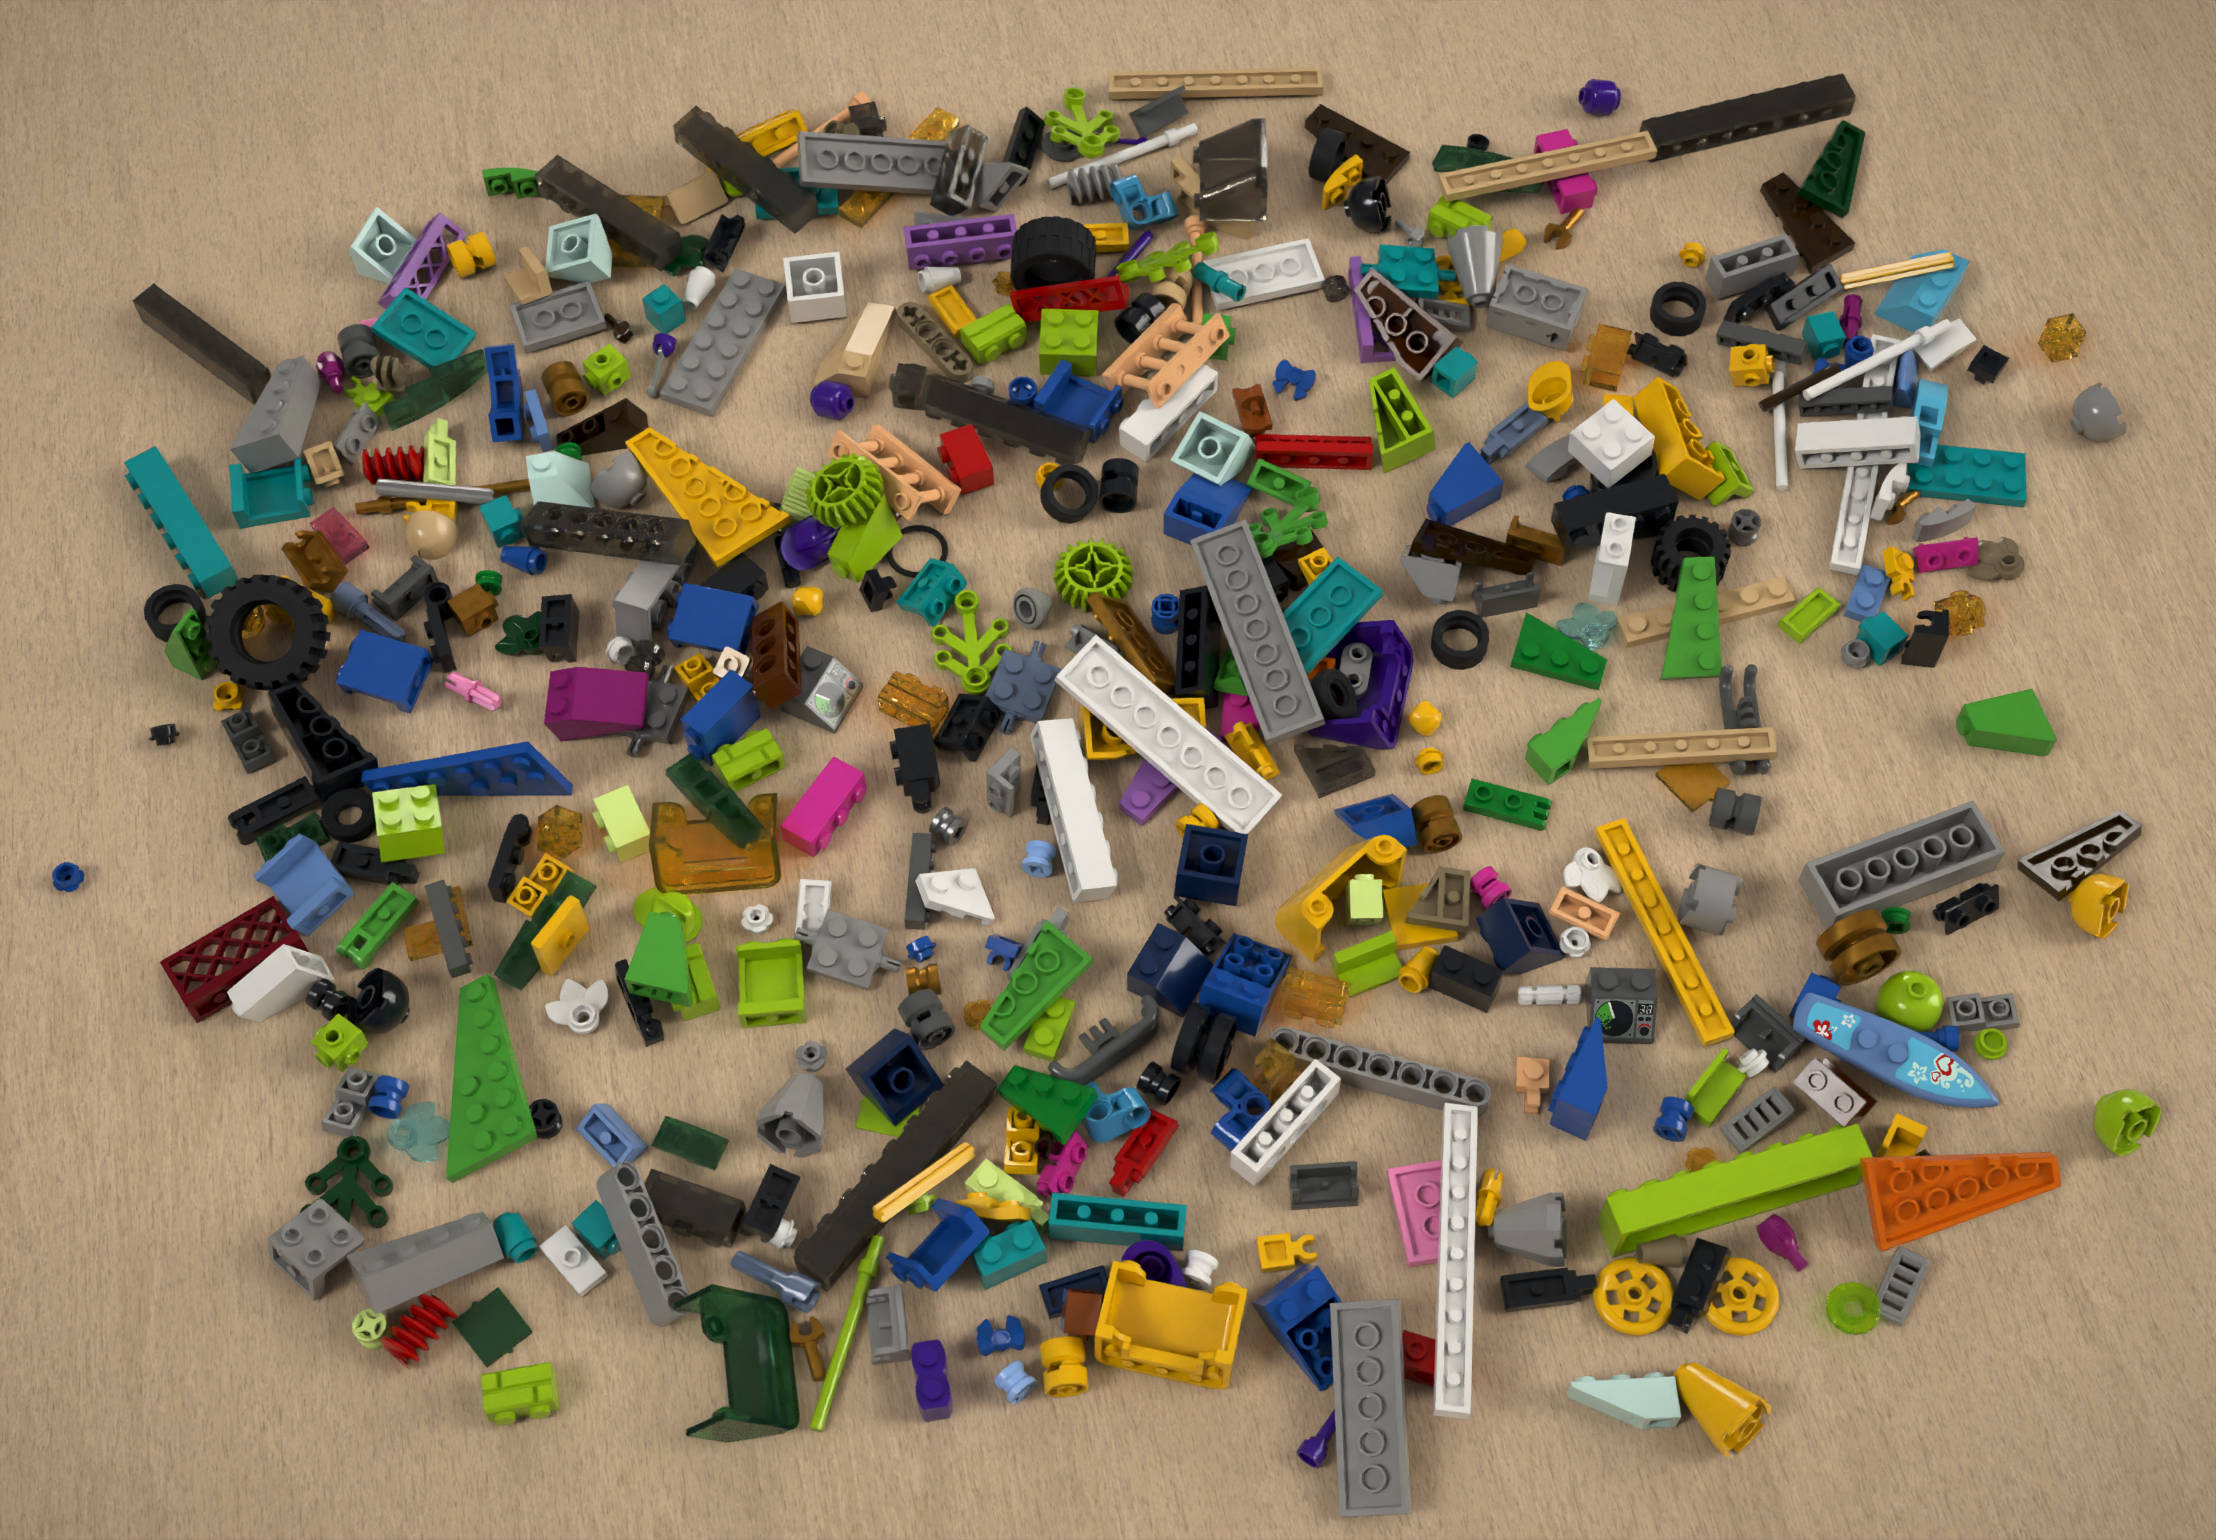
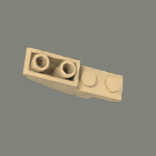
(1188, 183)

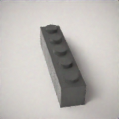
(1779, 345)
(1848, 401)
(920, 862)
(449, 928)

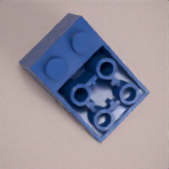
(1204, 507)
(1242, 982)
(1583, 1085)
(1301, 1320)

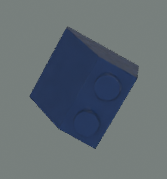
(1210, 865)
(1519, 936)
(1169, 970)
(895, 1076)

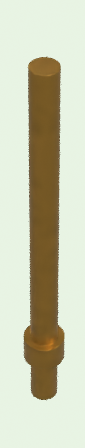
(386, 504)

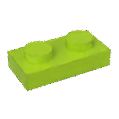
(1049, 1030)

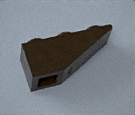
(606, 429)

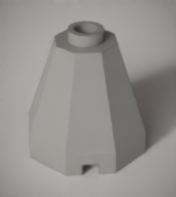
(794, 1116)
(1533, 1229)

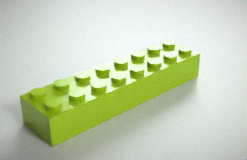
(1734, 1189)

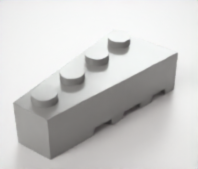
(279, 418)
(647, 594)
(424, 1260)

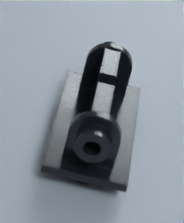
(724, 241)
(1668, 357)
(1976, 903)
(1185, 916)

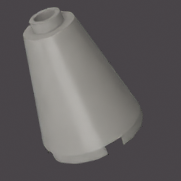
(1476, 262)

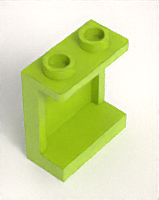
(771, 983)

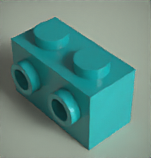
(1008, 1254)

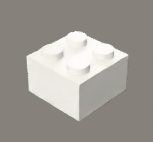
(815, 287)
(1611, 443)

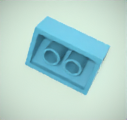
(1922, 298)

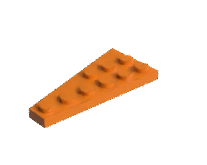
(1933, 1192)

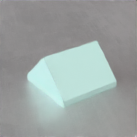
(380, 247)

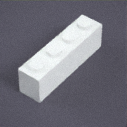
(1152, 427)
(1858, 442)

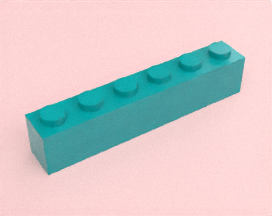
(181, 522)

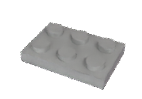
(558, 317)

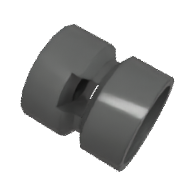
(357, 349)
(1735, 811)
(926, 1019)

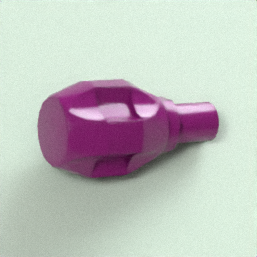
(331, 370)
(1781, 1240)

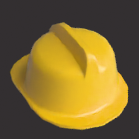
(1551, 390)

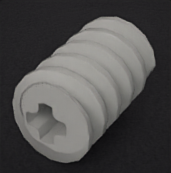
(1091, 183)

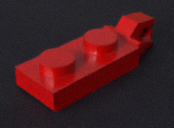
(1141, 1151)

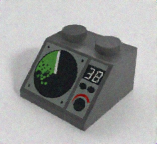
(826, 691)
(1624, 1002)

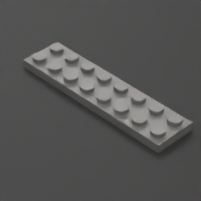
(1257, 632)

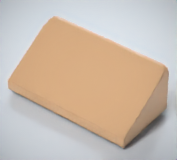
(1584, 913)

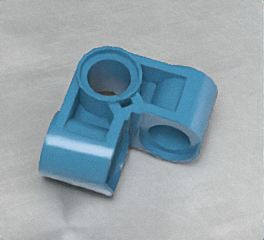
(1130, 196)
(1115, 1113)

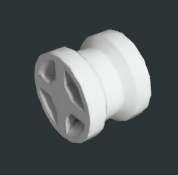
(1199, 1269)

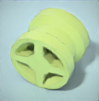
(366, 1323)

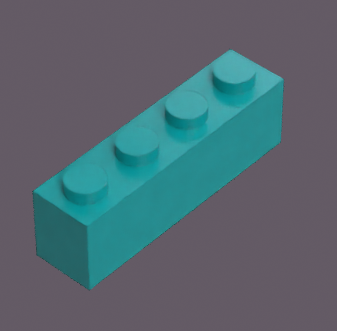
(1116, 1221)

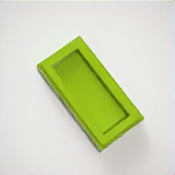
(1809, 615)

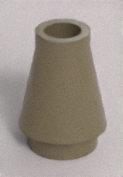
(1665, 1251)

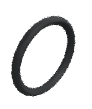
(939, 536)

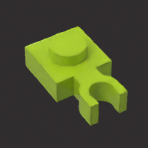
(368, 395)

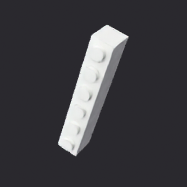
(1073, 810)

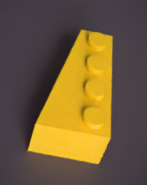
(1676, 440)

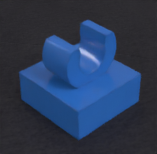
(1004, 947)

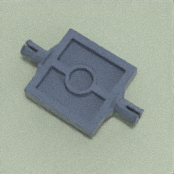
(1022, 687)

